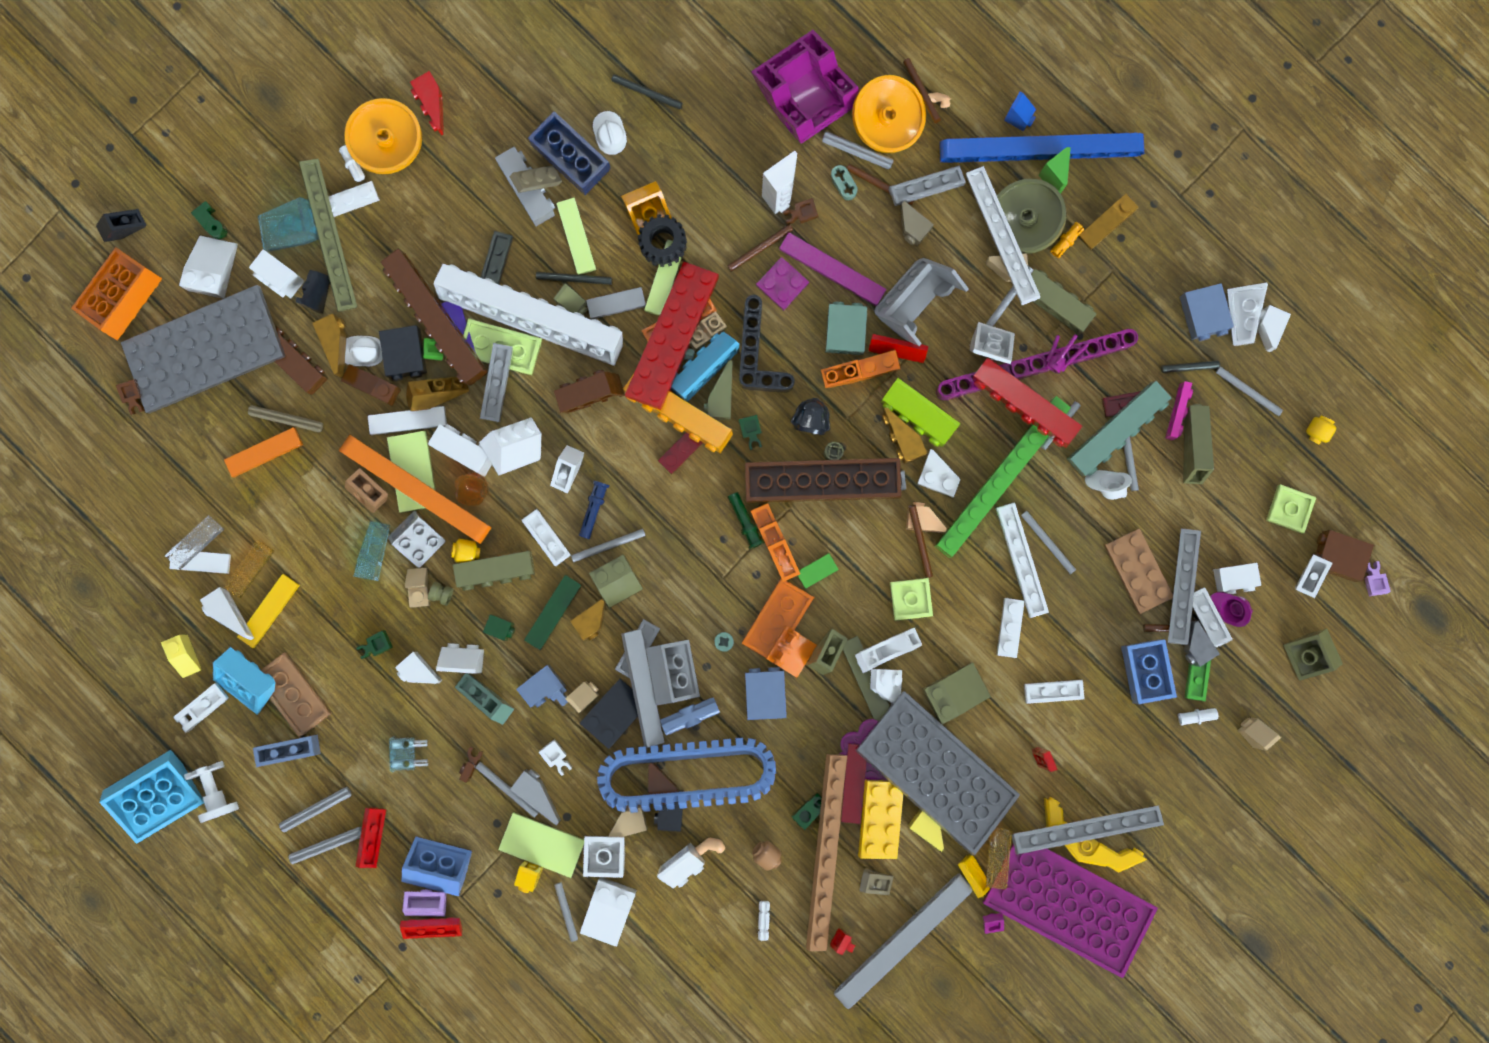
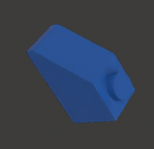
(1021, 112)

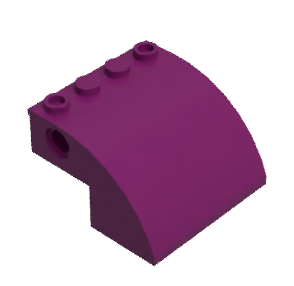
(806, 86)

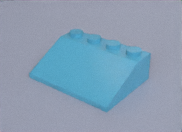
(151, 797)

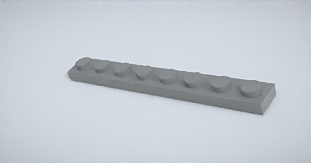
(1087, 830)

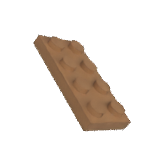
(1138, 571)

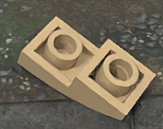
(706, 330)

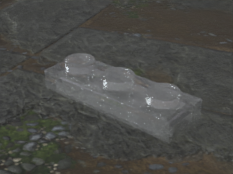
(194, 542)

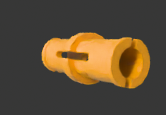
(1067, 240)

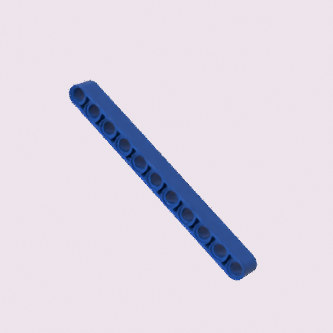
(1041, 147)

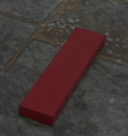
(853, 786)

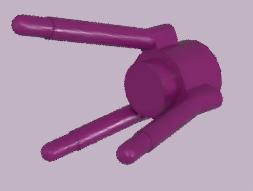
(1057, 362)

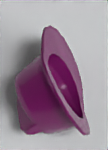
(1232, 609)

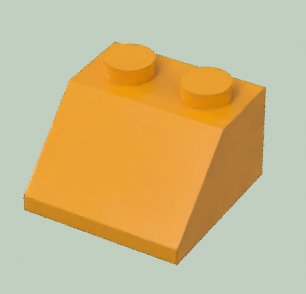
(645, 203)

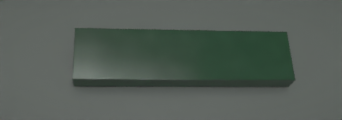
(552, 612)

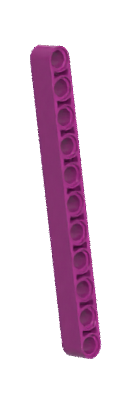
(1027, 367)

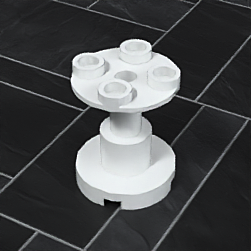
(214, 799)

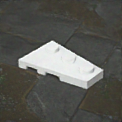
(1245, 311)

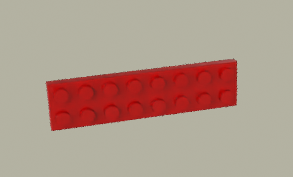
(672, 335)

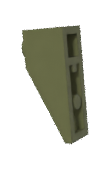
(720, 398)

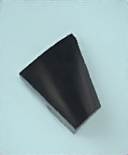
(314, 291)

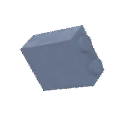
(1206, 312)
(765, 694)

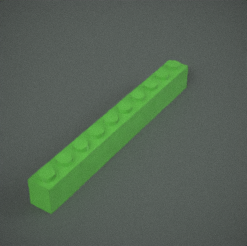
(994, 487)

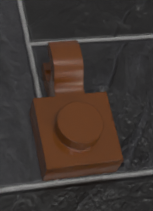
(468, 769)

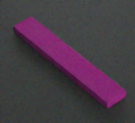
(832, 269)

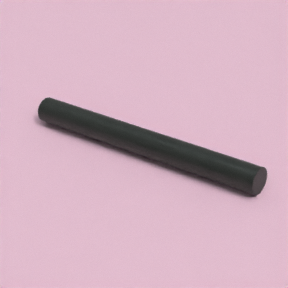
(647, 92)
(573, 278)

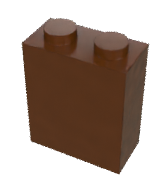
(1346, 554)

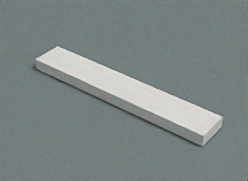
(1022, 560)

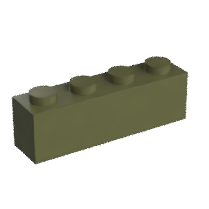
(1061, 304)
(494, 569)

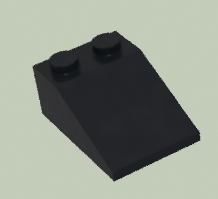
(612, 714)

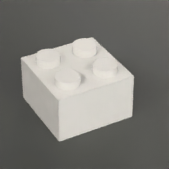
(276, 275)

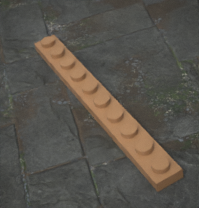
(826, 852)

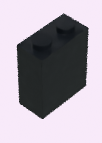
(402, 352)

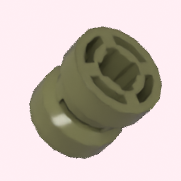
(833, 451)
(441, 594)

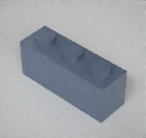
(286, 750)

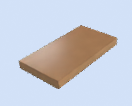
(295, 696)

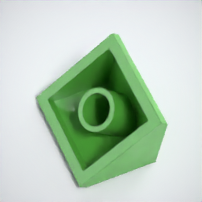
(1056, 170)

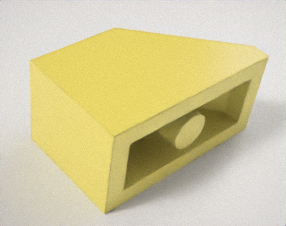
(181, 655)
(927, 829)

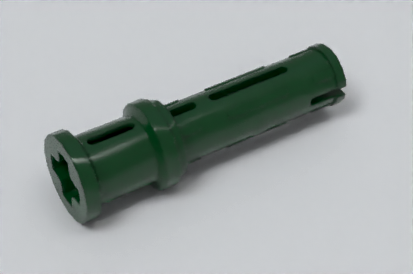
(748, 528)

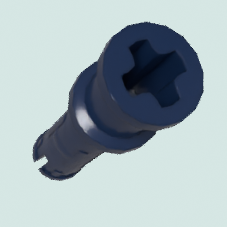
(595, 501)

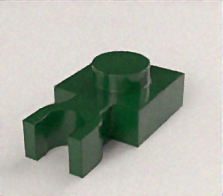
(750, 428)
(376, 645)

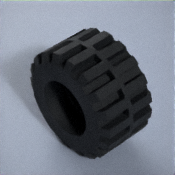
(658, 226)

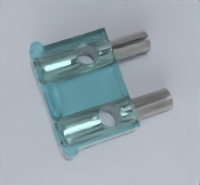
(400, 753)

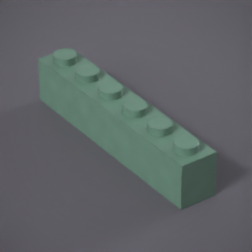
(1119, 428)

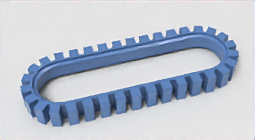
(621, 802)

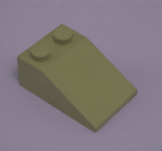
(956, 693)

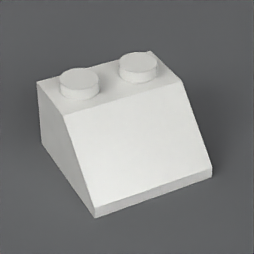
(460, 659)
(604, 856)

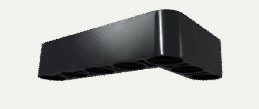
(747, 351)

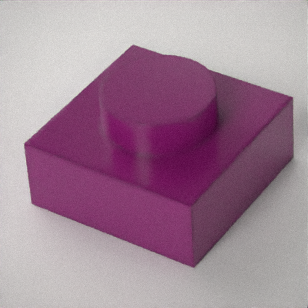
(993, 923)

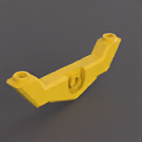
(1092, 850)

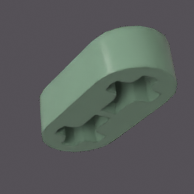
(840, 185)

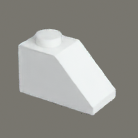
(1272, 326)
(566, 468)
(1313, 576)
(417, 670)

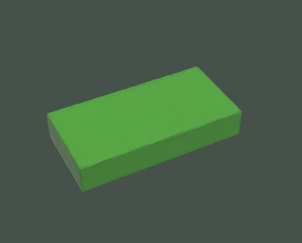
(817, 571)

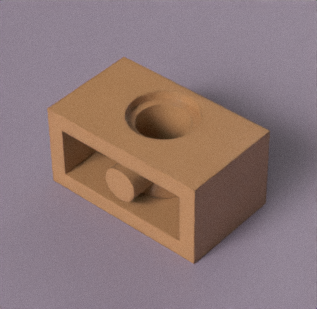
(366, 490)

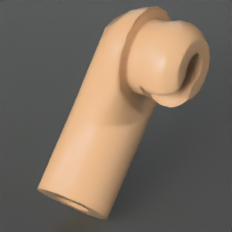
(942, 98)
(710, 844)

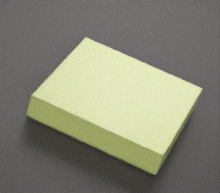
(1291, 508)
(911, 599)

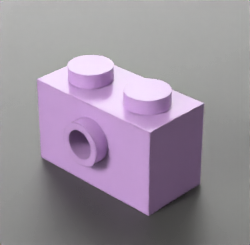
(424, 903)

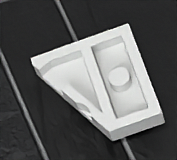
(938, 476)
(886, 683)

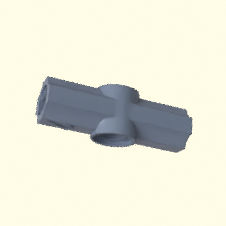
(689, 716)

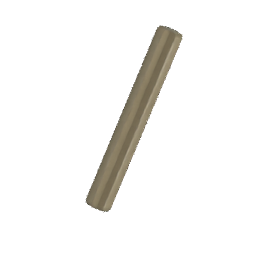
(285, 418)

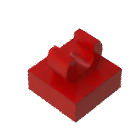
(842, 942)

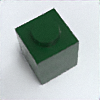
(499, 628)

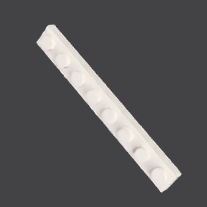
(1002, 236)

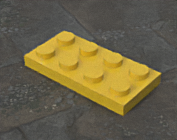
(880, 820)

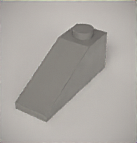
(534, 793)

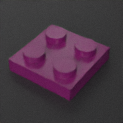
(782, 283)

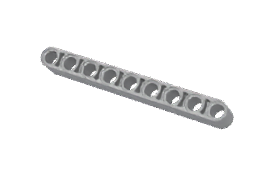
(903, 941)

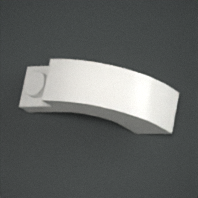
(888, 649)

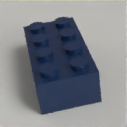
(569, 153)

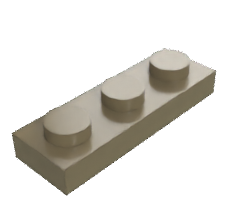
(535, 179)

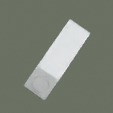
(224, 610)

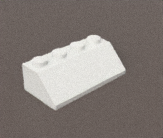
(779, 183)

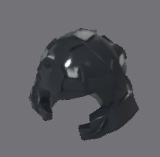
(811, 417)

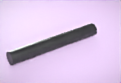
(1190, 366)

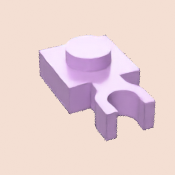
(1376, 583)

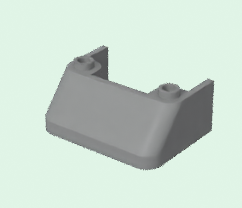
(914, 293)

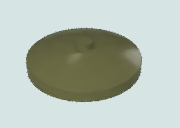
(1034, 213)

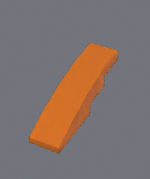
(775, 542)

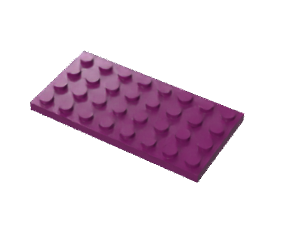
(1073, 908)

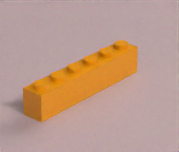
(691, 420)

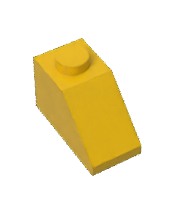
(528, 876)

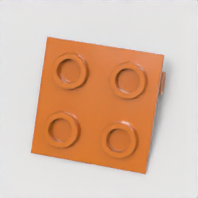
(791, 651)

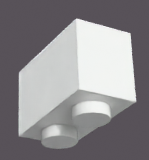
(1237, 577)

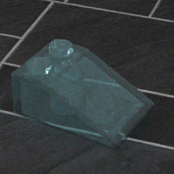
(287, 226)

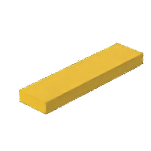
(270, 609)

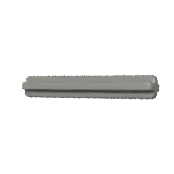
(857, 150)
(315, 809)
(325, 845)

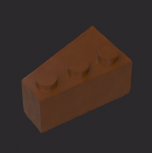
(588, 391)

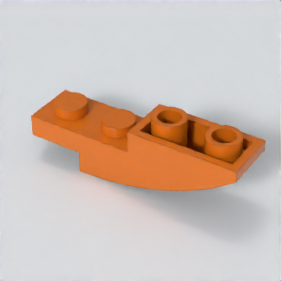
(860, 369)

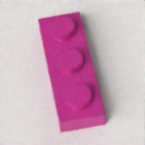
(1179, 411)

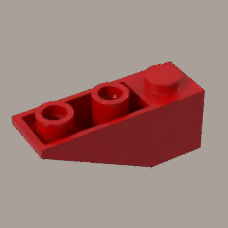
(429, 93)

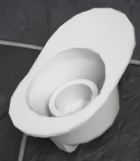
(609, 132)
(363, 351)
(1111, 484)

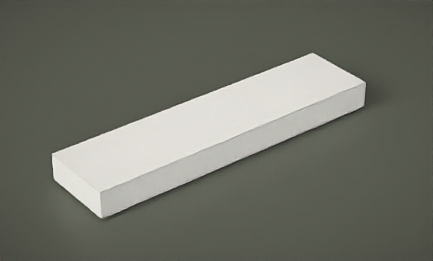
(406, 420)

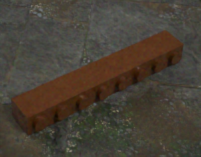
(434, 317)

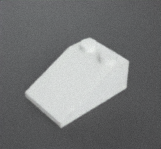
(209, 267)
(993, 343)
(681, 866)
(608, 911)

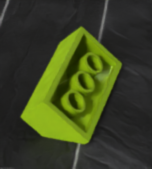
(920, 413)

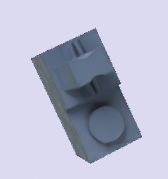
(543, 684)

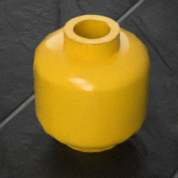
(1321, 429)
(465, 551)

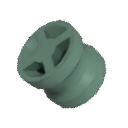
(724, 641)

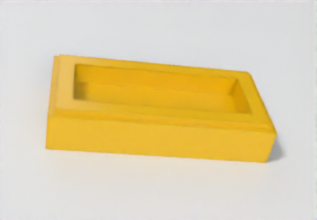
(974, 875)

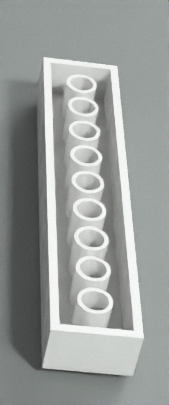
(529, 314)

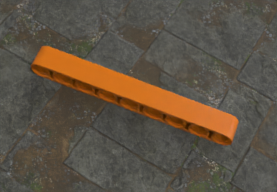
(415, 489)

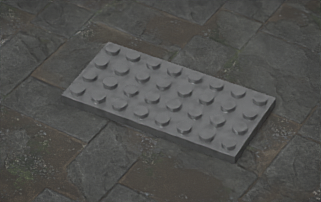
(203, 349)
(938, 773)

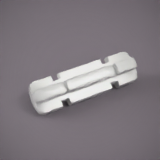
(763, 924)

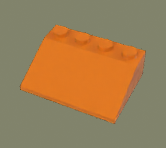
(116, 293)

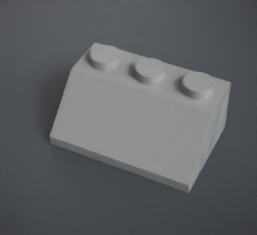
(672, 672)

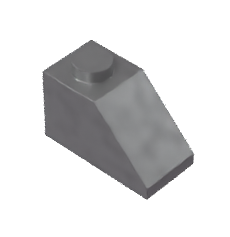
(1199, 647)

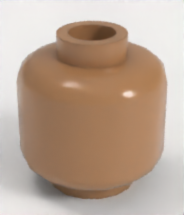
(767, 855)

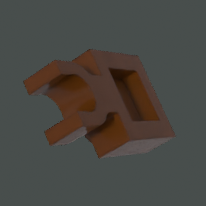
(804, 212)
(130, 393)

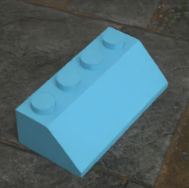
(704, 366)

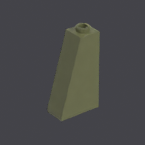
(1197, 445)

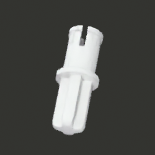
(354, 168)
(1197, 716)

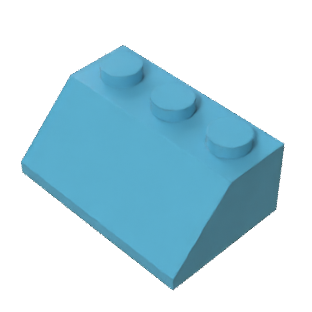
(243, 680)

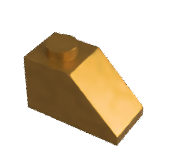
(590, 621)

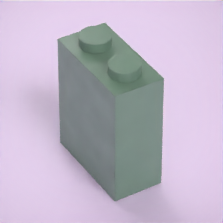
(846, 328)

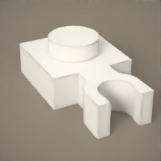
(554, 754)

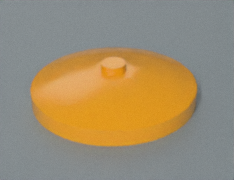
(889, 114)
(383, 136)

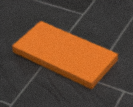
(782, 609)

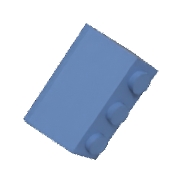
(436, 866)

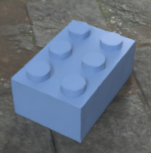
(1149, 671)

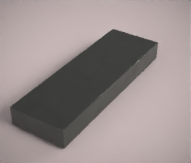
(497, 256)

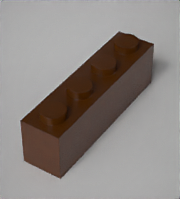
(299, 367)

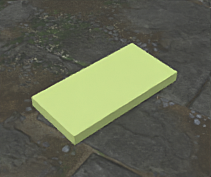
(524, 346)
(412, 455)
(542, 844)

